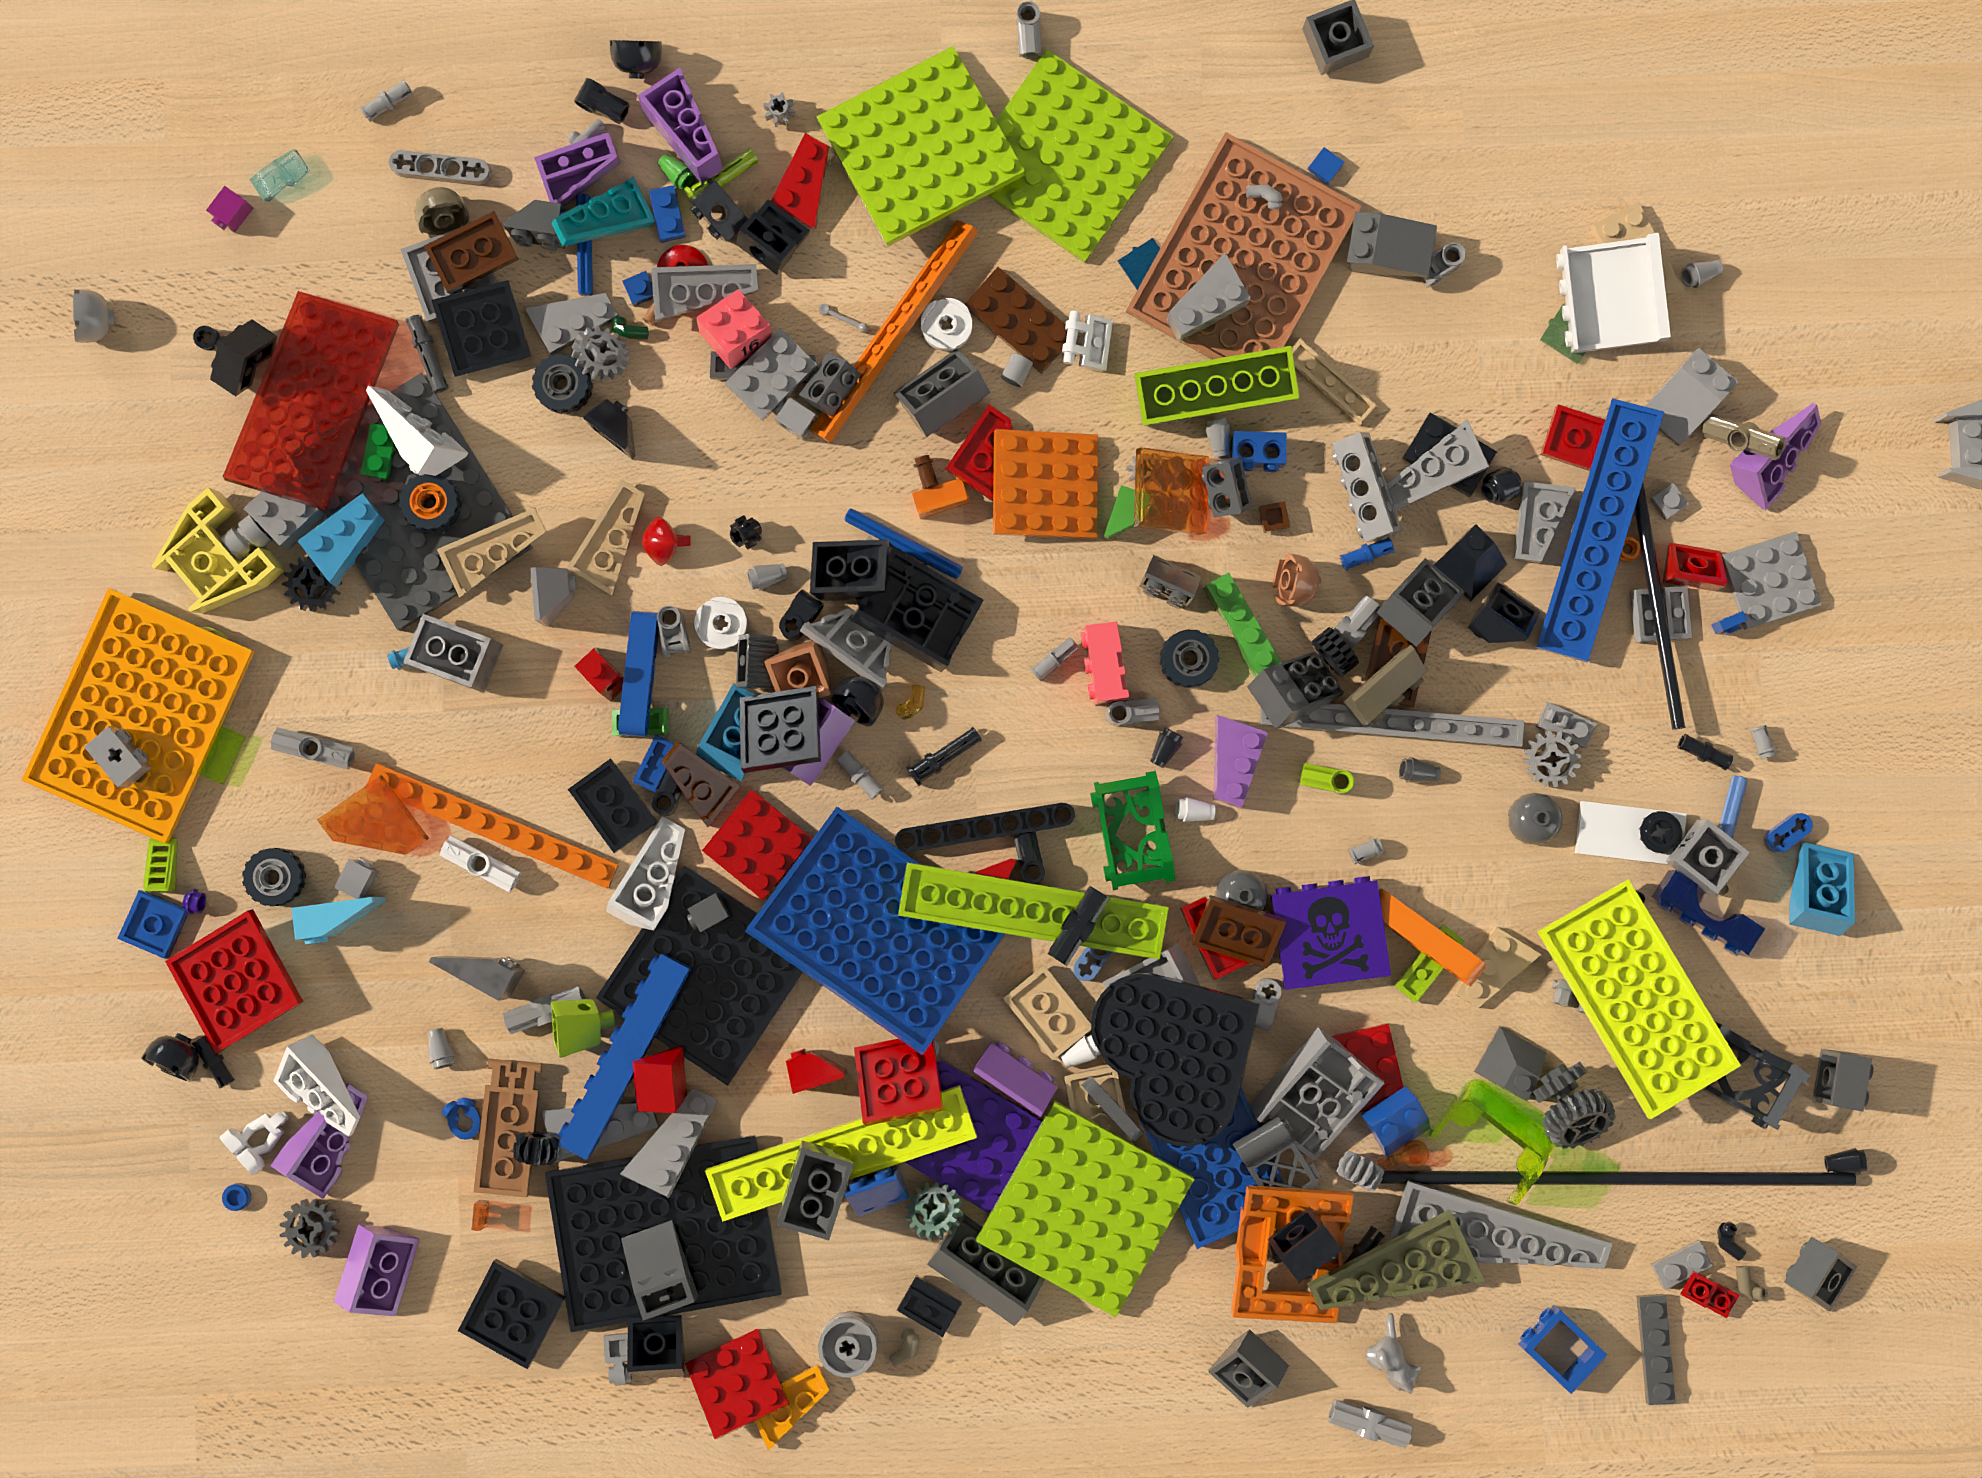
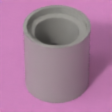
(1016, 370)

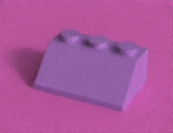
(833, 728)
(1016, 1077)
(376, 1271)

